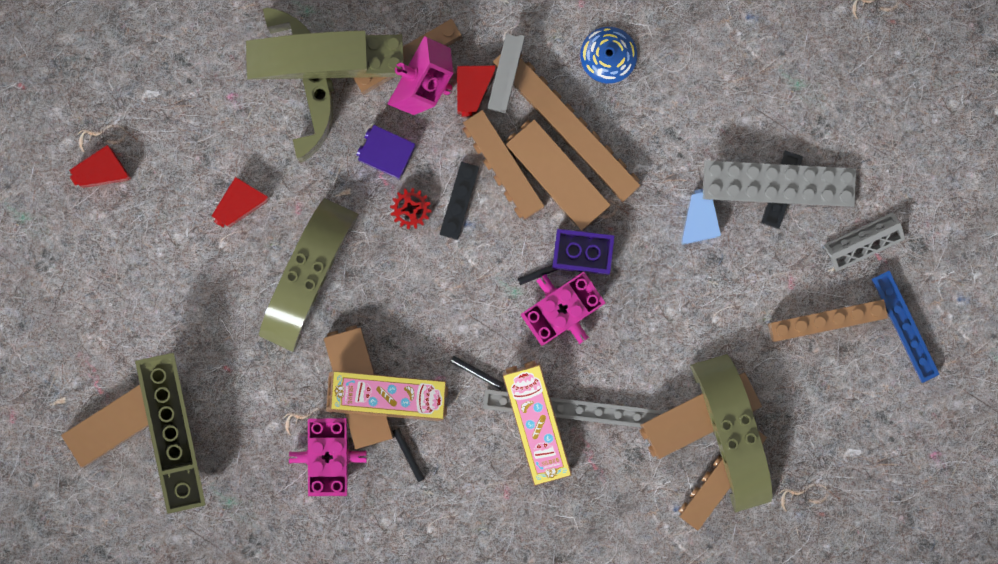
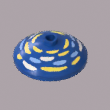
(608, 68)

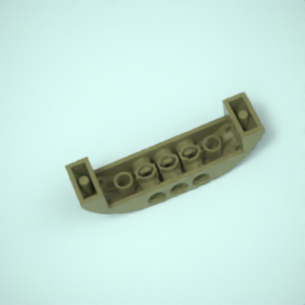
(320, 110)
(306, 273)
(735, 432)

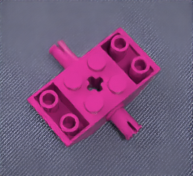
(423, 78)
(577, 295)
(323, 437)

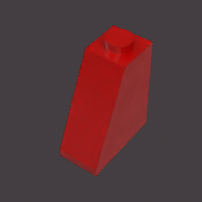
(472, 87)
(99, 169)
(238, 203)

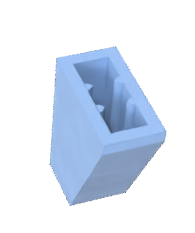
(700, 220)

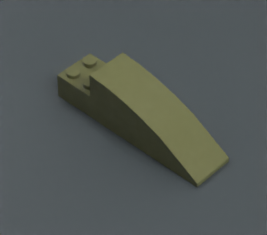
(324, 56)
(170, 433)

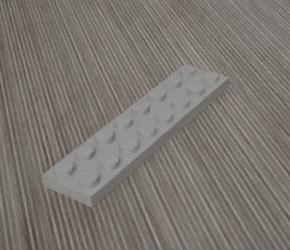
(779, 183)

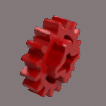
(402, 211)

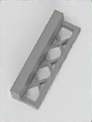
(506, 73)
(864, 238)

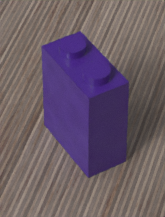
(386, 152)

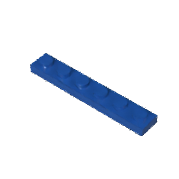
(905, 327)

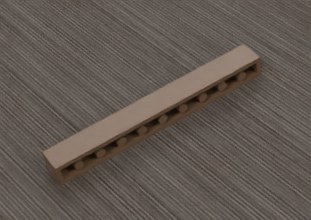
(574, 131)

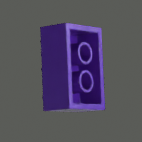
(583, 252)

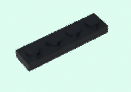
(459, 200)
(775, 212)

